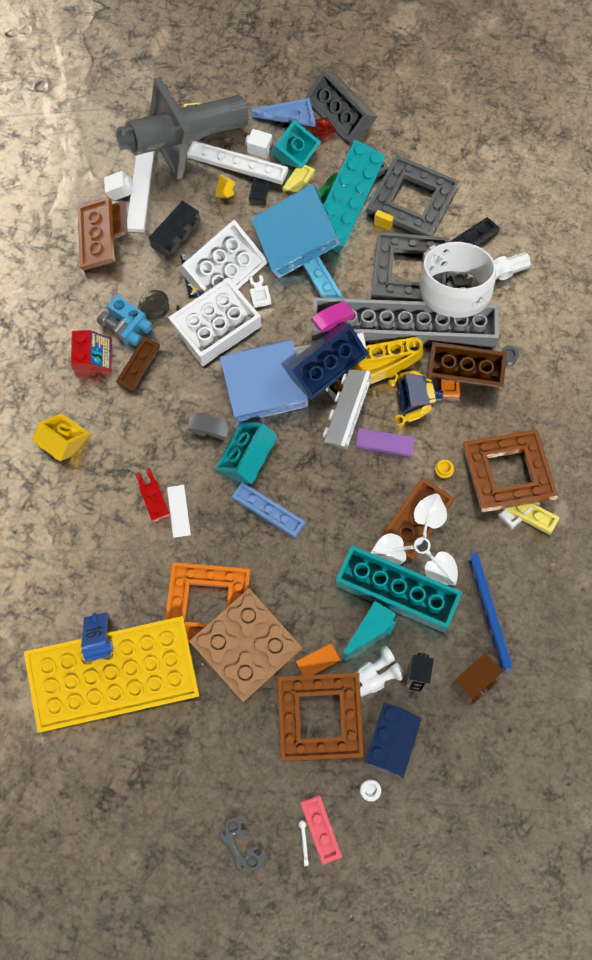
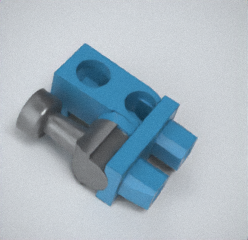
(130, 321)

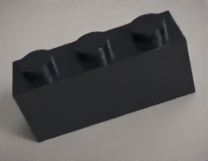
(175, 229)
(419, 673)

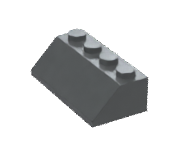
(341, 106)

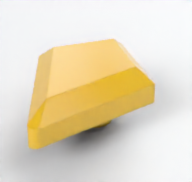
(224, 187)

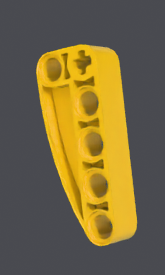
(389, 363)

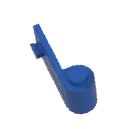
(94, 638)

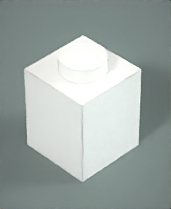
(259, 143)
(118, 185)

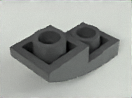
(207, 424)

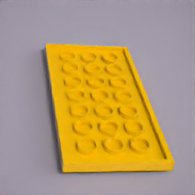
(146, 670)

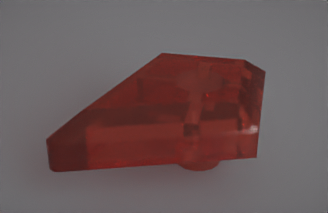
(322, 129)

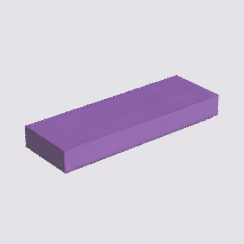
(385, 442)

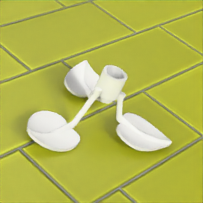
(431, 513)

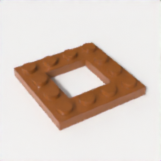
(492, 498)
(291, 742)

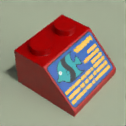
(91, 352)

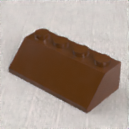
(467, 364)

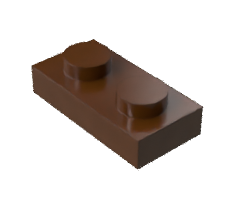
(119, 215)

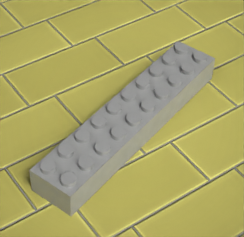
(398, 320)

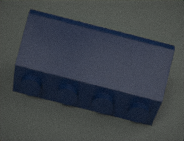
(326, 360)

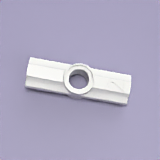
(508, 266)

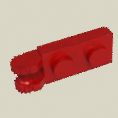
(152, 497)

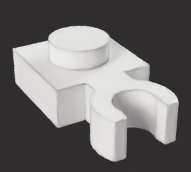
(259, 293)

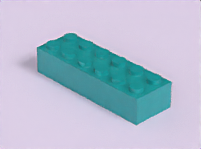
(351, 188)
(398, 589)

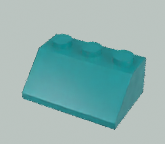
(246, 452)

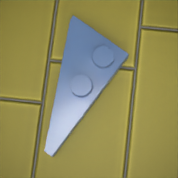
(287, 112)

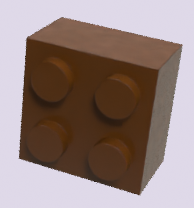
(476, 678)

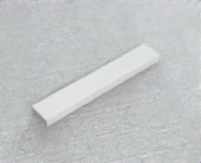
(237, 162)
(141, 189)

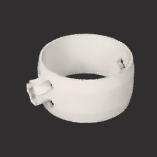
(460, 258)

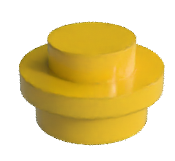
(444, 469)

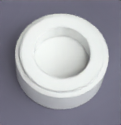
(370, 790)

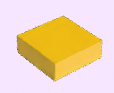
(383, 220)

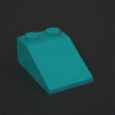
(373, 629)

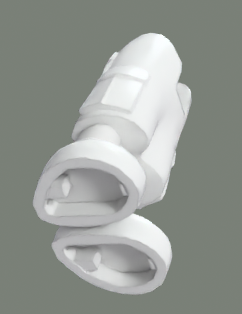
(368, 672)

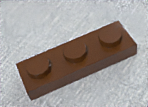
(138, 364)

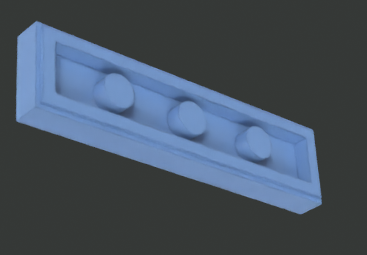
(268, 510)

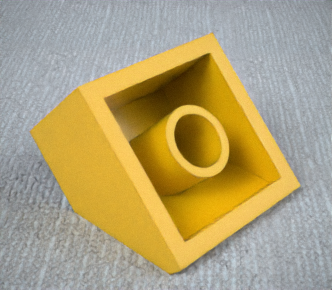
(60, 436)

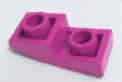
(331, 316)

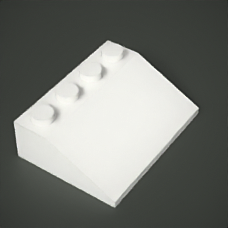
(224, 256)
(215, 321)
(348, 408)

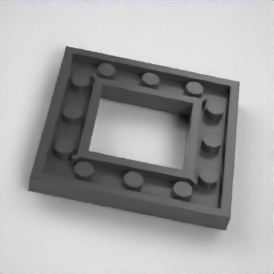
(405, 169)
(386, 245)

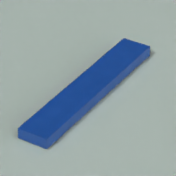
(490, 613)

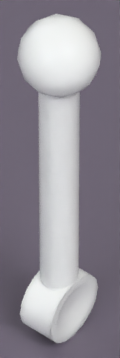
(302, 824)

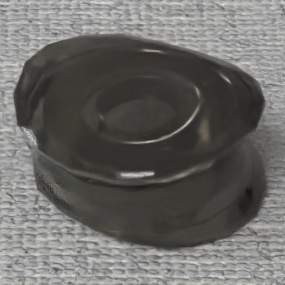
(154, 304)

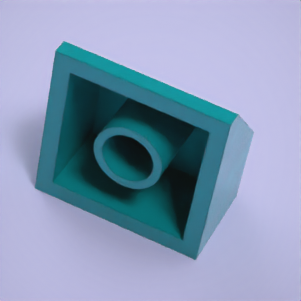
(295, 146)

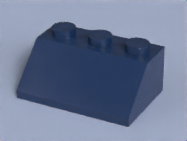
(393, 740)

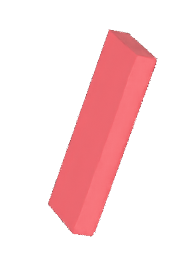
(321, 830)

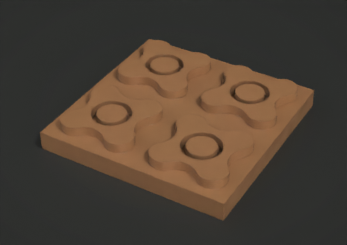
(245, 645)

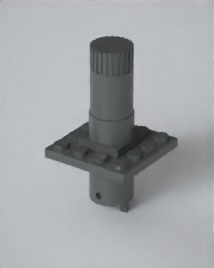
(173, 128)

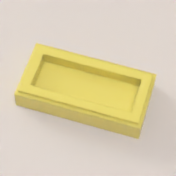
(298, 180)

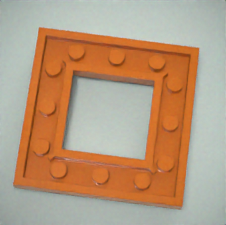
(186, 574)

